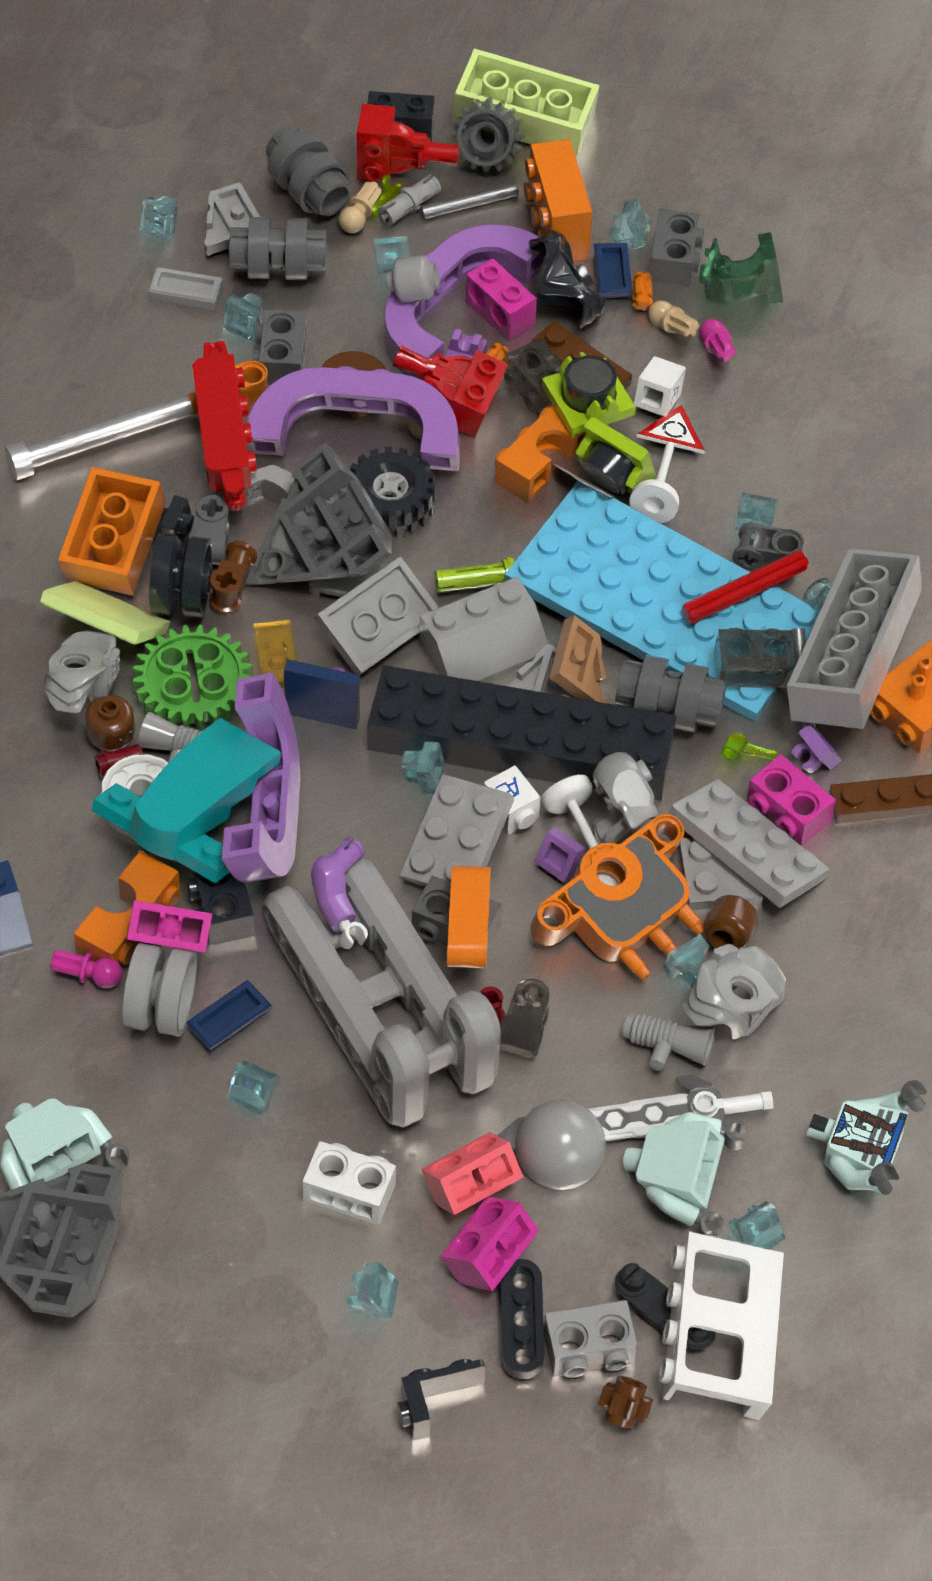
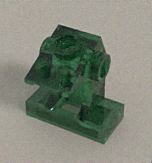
(743, 277)

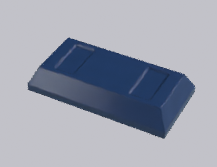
(613, 270)
(228, 1014)

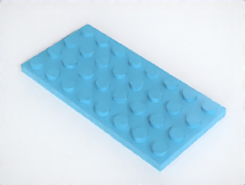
(630, 585)

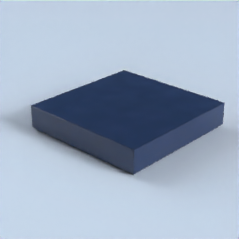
(322, 694)

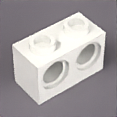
(345, 1191)

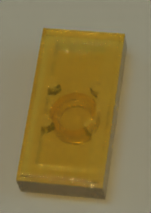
(275, 647)

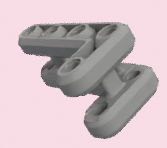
(391, 1062)

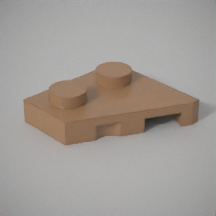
(579, 661)

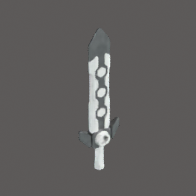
(639, 1116)

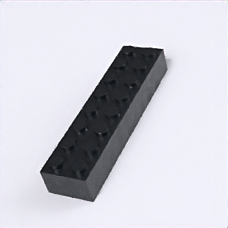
(511, 726)

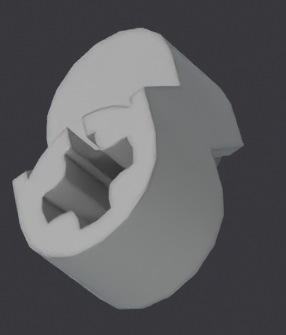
(269, 484)

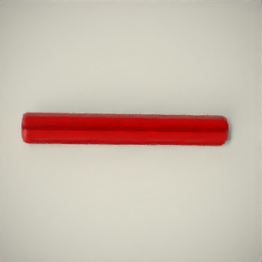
(744, 586)

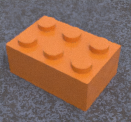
(559, 195)
(112, 531)

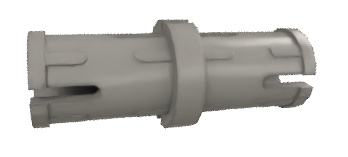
(409, 200)

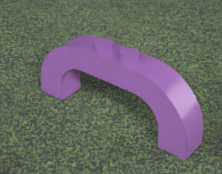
(454, 260)
(360, 392)
(268, 842)

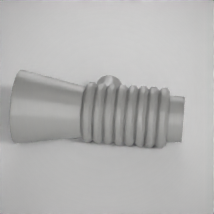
(164, 735)
(669, 1036)

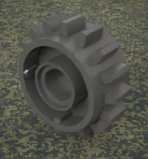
(504, 127)

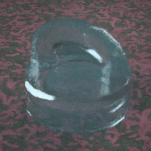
(817, 593)

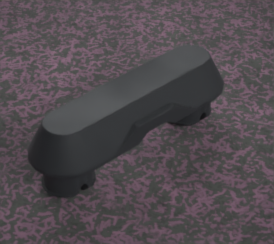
(649, 1298)

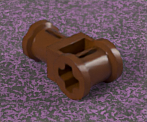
(230, 578)

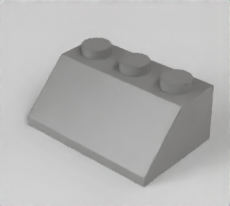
(484, 633)

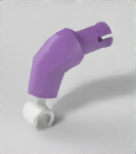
(330, 891)

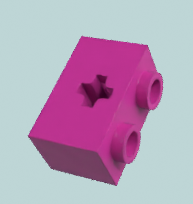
(169, 926)

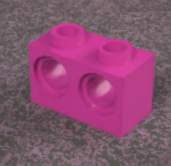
(500, 299)
(795, 796)
(489, 1243)

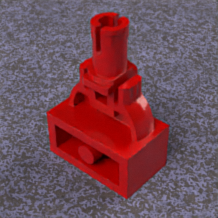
(394, 148)
(462, 380)

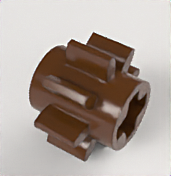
(625, 1402)

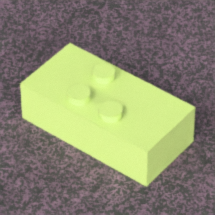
(546, 101)

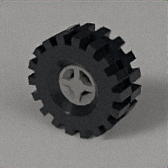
(404, 482)

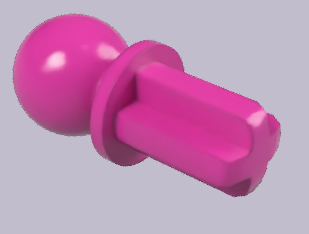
(717, 339)
(103, 971)

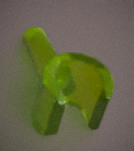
(388, 193)
(738, 744)

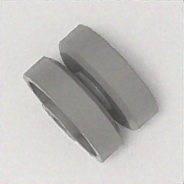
(159, 989)

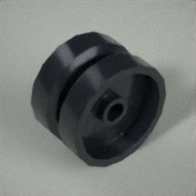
(180, 575)

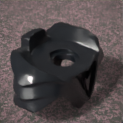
(562, 282)

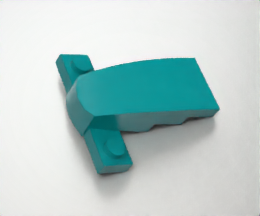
(192, 797)

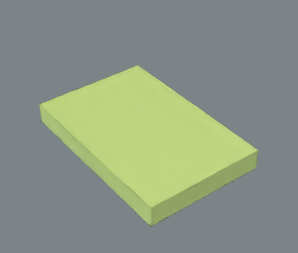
(104, 612)

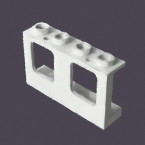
(751, 1322)

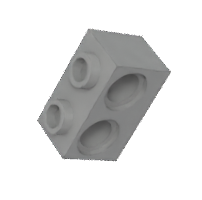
(586, 1328)

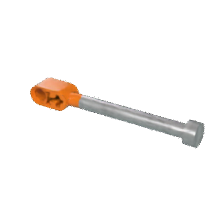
(24, 459)

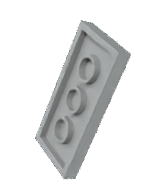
(749, 843)

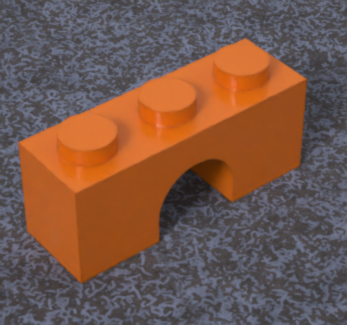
(523, 465)
(106, 932)

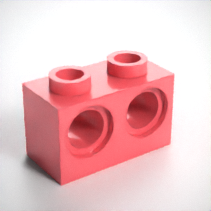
(472, 1173)

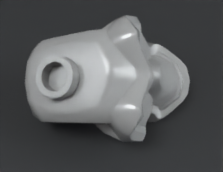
(627, 795)

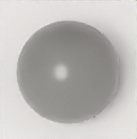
(560, 1145)

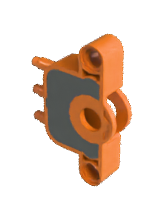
(624, 916)

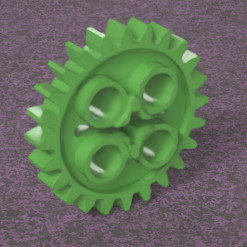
(164, 673)

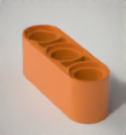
(468, 917)

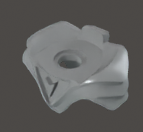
(70, 687)
(713, 995)

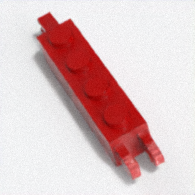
(222, 424)

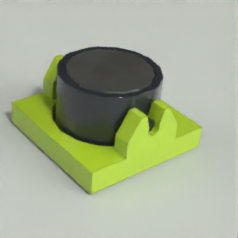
(588, 392)
(613, 458)

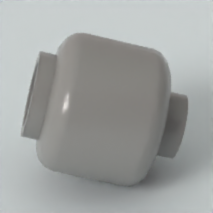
(413, 278)

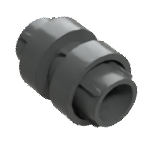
(308, 171)
(270, 248)
(689, 696)

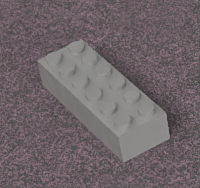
(854, 638)

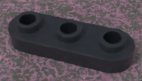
(524, 1304)

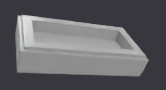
(185, 288)

